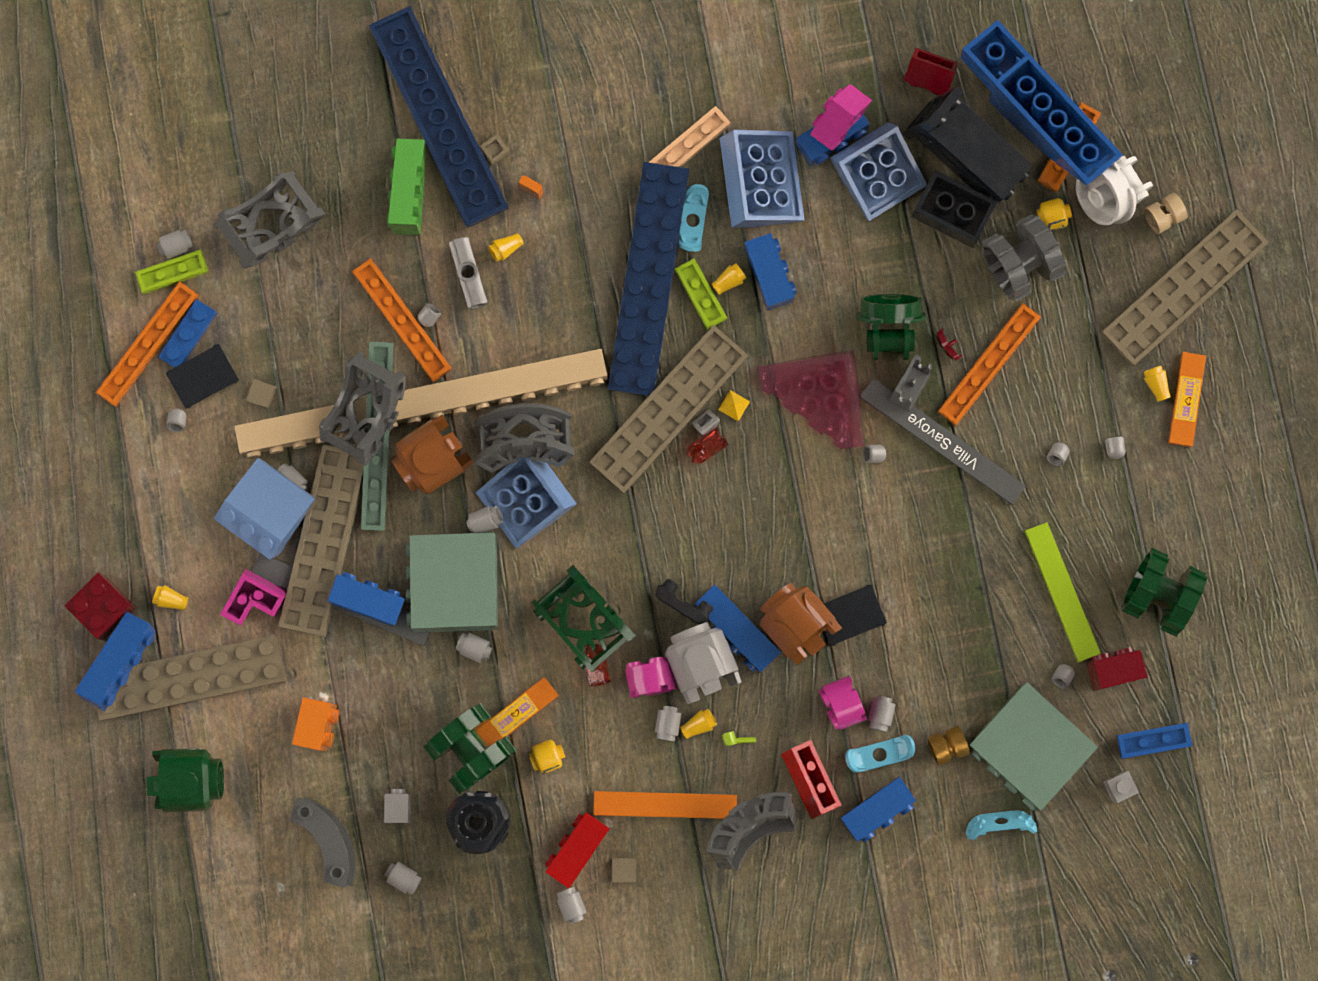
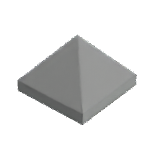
(706, 422)

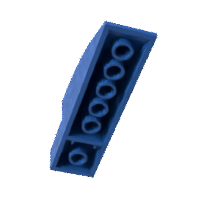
(1038, 105)

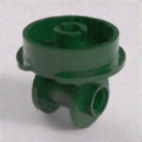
(890, 309)

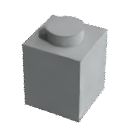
(1120, 786)
(397, 807)

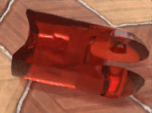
(706, 446)
(601, 674)

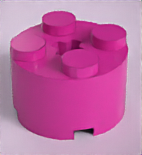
(650, 678)
(843, 703)

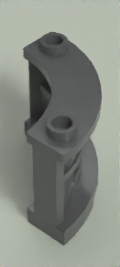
(257, 250)
(354, 388)
(539, 445)
(749, 824)
(332, 839)

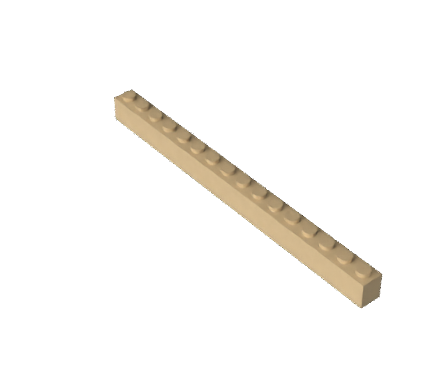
(434, 401)

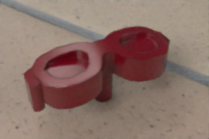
(947, 346)

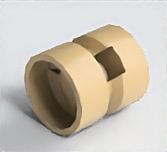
(1168, 211)

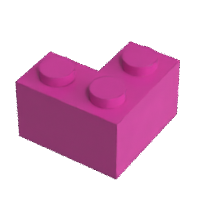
(840, 114)
(249, 592)

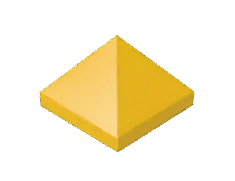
(734, 405)

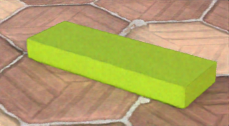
(172, 272)
(700, 294)

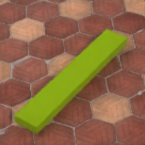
(1062, 592)

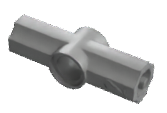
(464, 260)

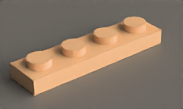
(693, 139)

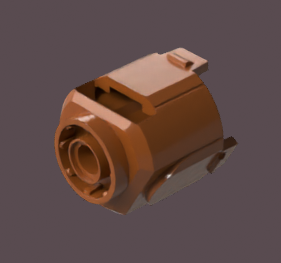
(428, 458)
(796, 620)

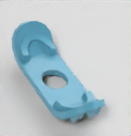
(695, 203)
(897, 750)
(986, 822)

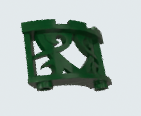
(573, 586)

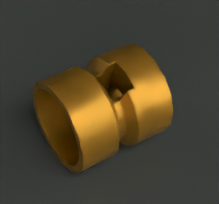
(947, 746)

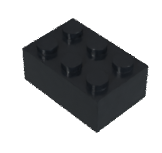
(954, 209)

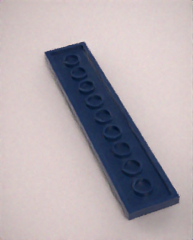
(438, 117)
(648, 279)

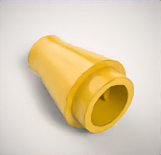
(504, 247)
(729, 279)
(1157, 382)
(169, 598)
(699, 723)

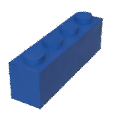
(739, 631)
(115, 661)

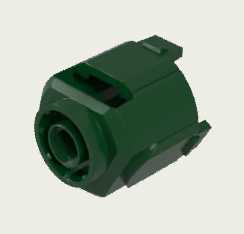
(186, 780)

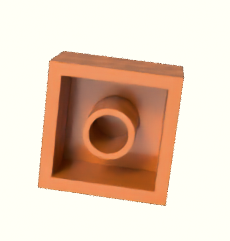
(315, 724)

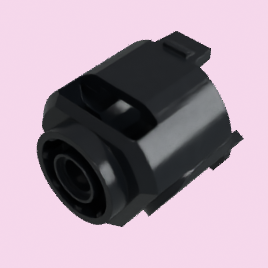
(493, 815)

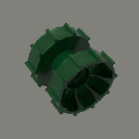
(1175, 597)
(469, 748)

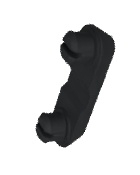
(696, 614)

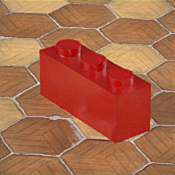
(811, 779)
(576, 849)

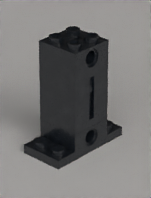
(969, 146)

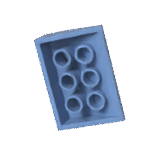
(761, 178)

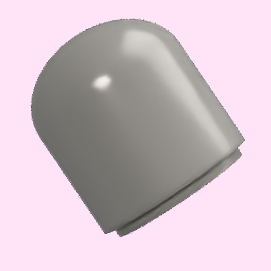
(428, 315)
(176, 416)
(1115, 447)
(1059, 450)
(877, 453)
(1064, 673)

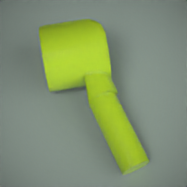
(730, 739)

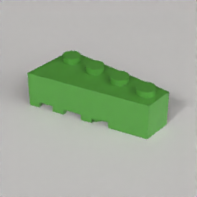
(407, 187)

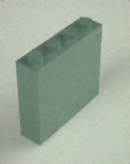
(452, 582)
(1031, 747)

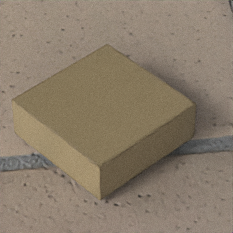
(494, 149)
(261, 393)
(623, 870)

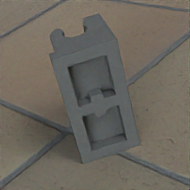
(911, 384)

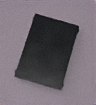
(202, 376)
(855, 614)

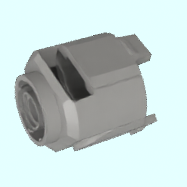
(700, 660)

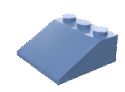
(879, 170)
(527, 497)
(264, 509)

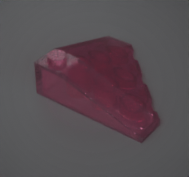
(821, 391)

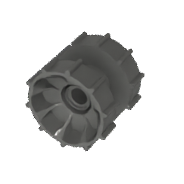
(1036, 251)

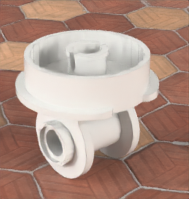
(1113, 193)

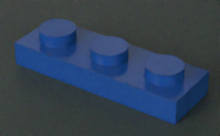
(188, 334)
(1154, 740)

